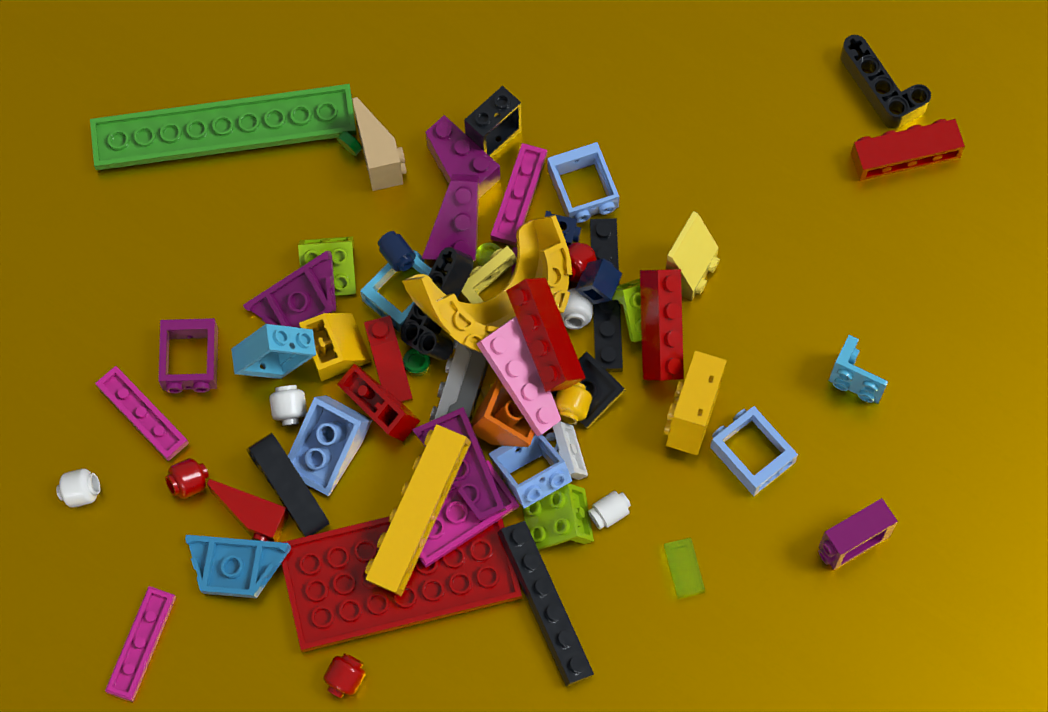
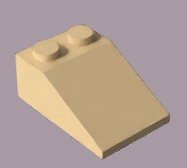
(382, 157)

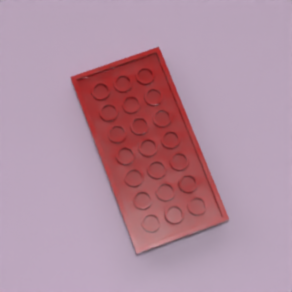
(339, 605)

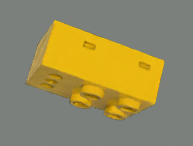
(694, 403)

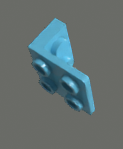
(852, 378)

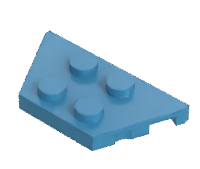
(234, 565)

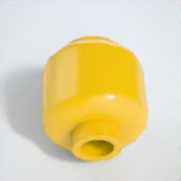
(573, 403)

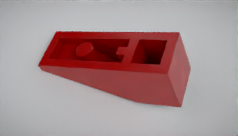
(388, 357)
(378, 403)
(256, 515)

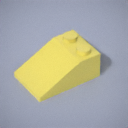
(695, 255)

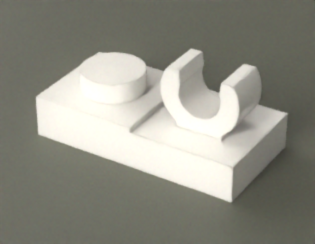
(569, 449)

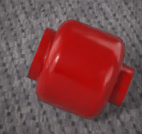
(580, 256)
(186, 478)
(344, 675)

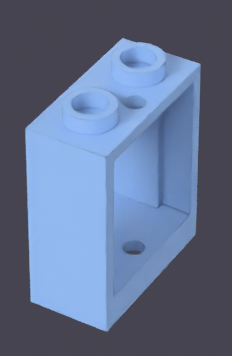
(575, 160)
(507, 460)
(752, 482)

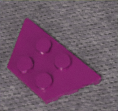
(299, 295)

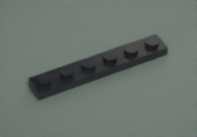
(607, 314)
(545, 603)

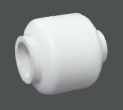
(577, 311)
(288, 404)
(78, 488)

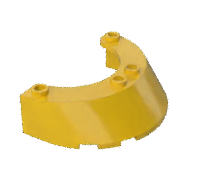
(540, 254)

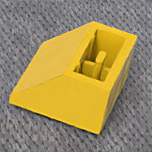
(336, 343)

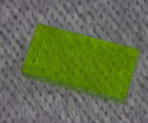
(684, 568)

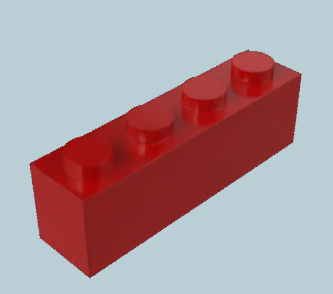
(907, 149)
(661, 324)
(545, 334)

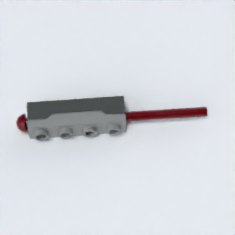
(463, 383)

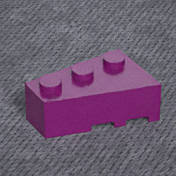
(460, 155)
(457, 218)

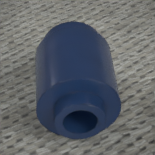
(396, 251)

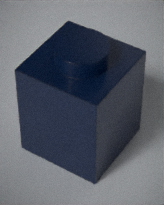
(599, 281)

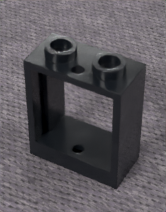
(484, 126)

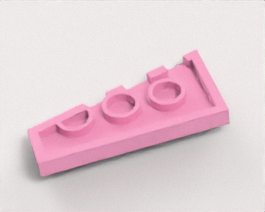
(514, 366)

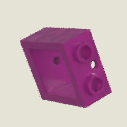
(188, 330)
(857, 534)

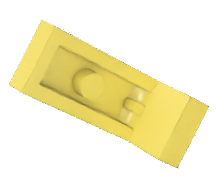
(484, 275)

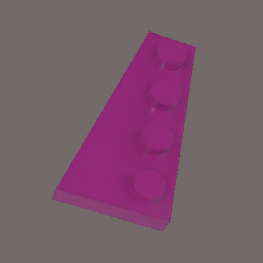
(474, 476)

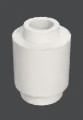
(609, 509)

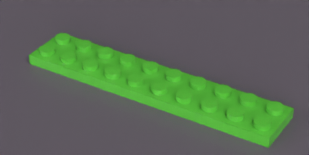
(222, 127)

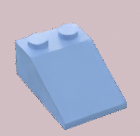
(327, 442)

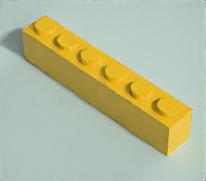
(418, 509)

